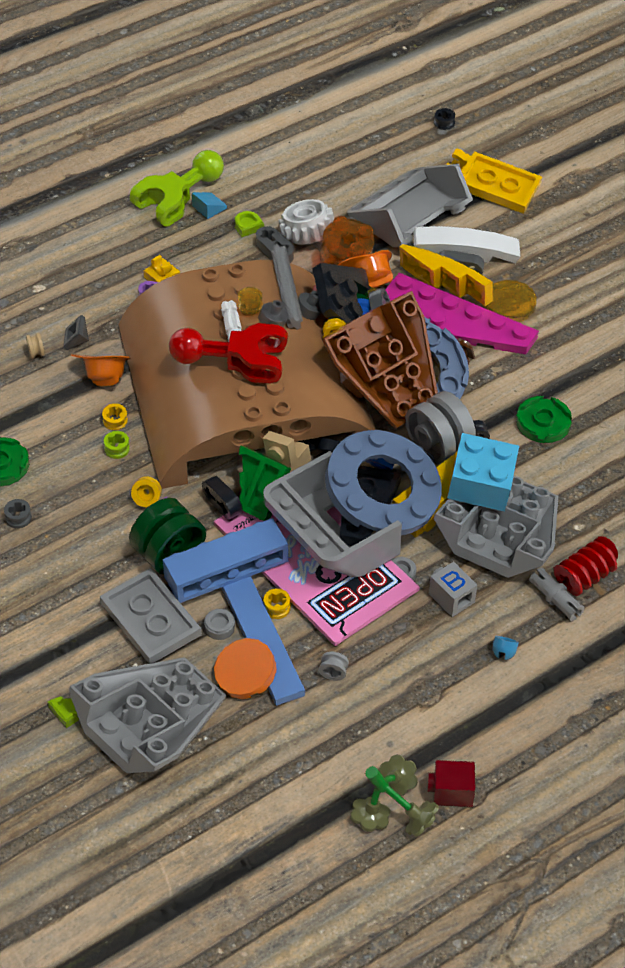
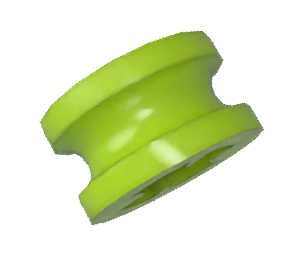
(110, 441)

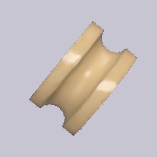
(35, 345)

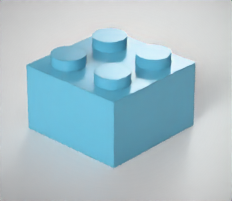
(483, 472)

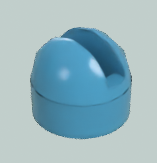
(505, 645)

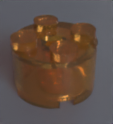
(345, 239)

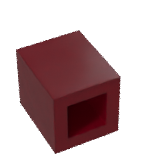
(452, 783)

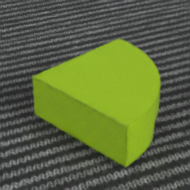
(64, 710)

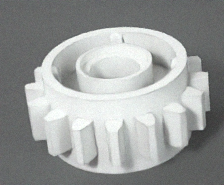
(305, 221)

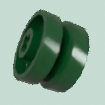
(165, 530)

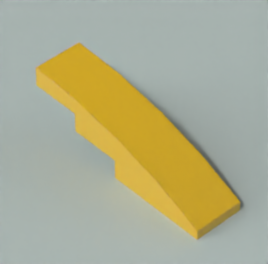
(446, 272)

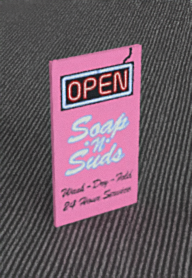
(336, 607)

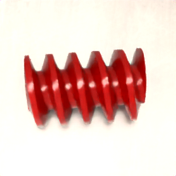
(587, 565)

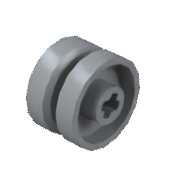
(439, 425)

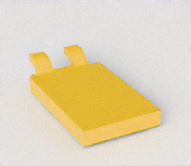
(497, 180)

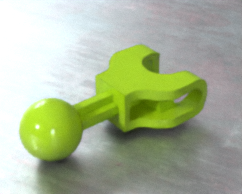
(173, 191)

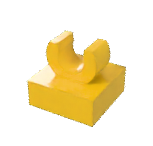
(159, 270)

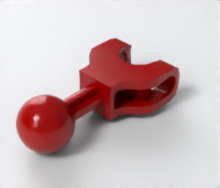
(244, 351)

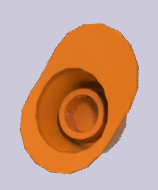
(376, 267)
(104, 369)

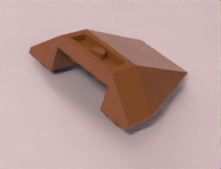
(387, 357)

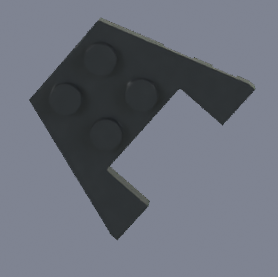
(338, 290)

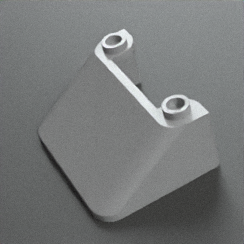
(412, 202)

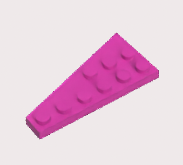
(465, 318)

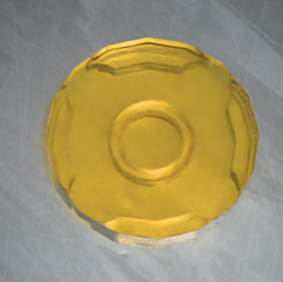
(513, 300)

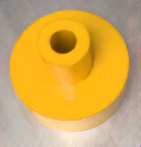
(146, 491)

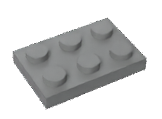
(150, 616)

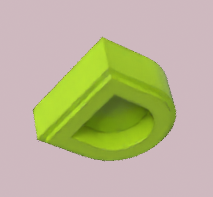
(247, 223)

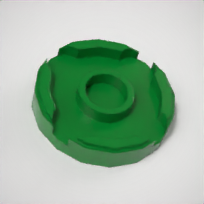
(543, 419)
(13, 461)

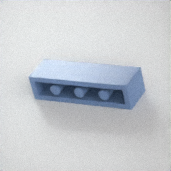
(225, 560)

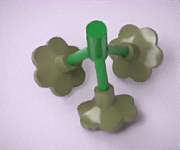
(395, 779)

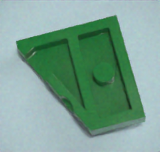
(256, 475)

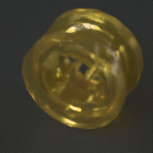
(250, 300)

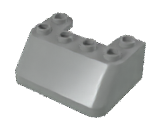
(301, 506)

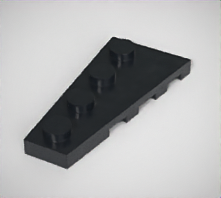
(380, 486)

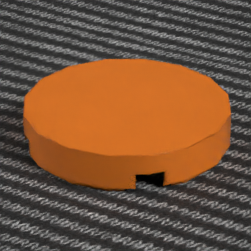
(245, 668)

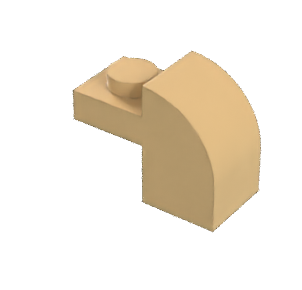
(286, 450)

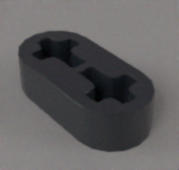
(222, 497)

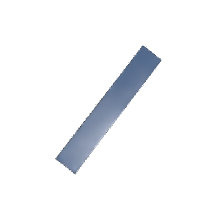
(257, 624)

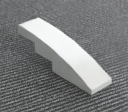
(467, 240)

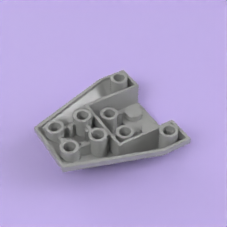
(503, 540)
(145, 711)

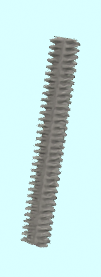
(287, 286)

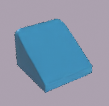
(207, 204)

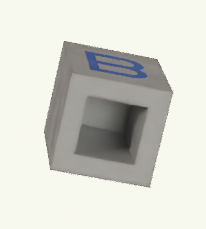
(452, 589)

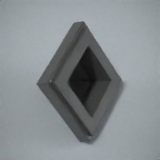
(76, 333)

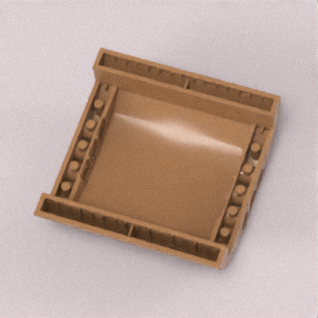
(213, 410)

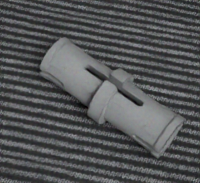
(556, 594)

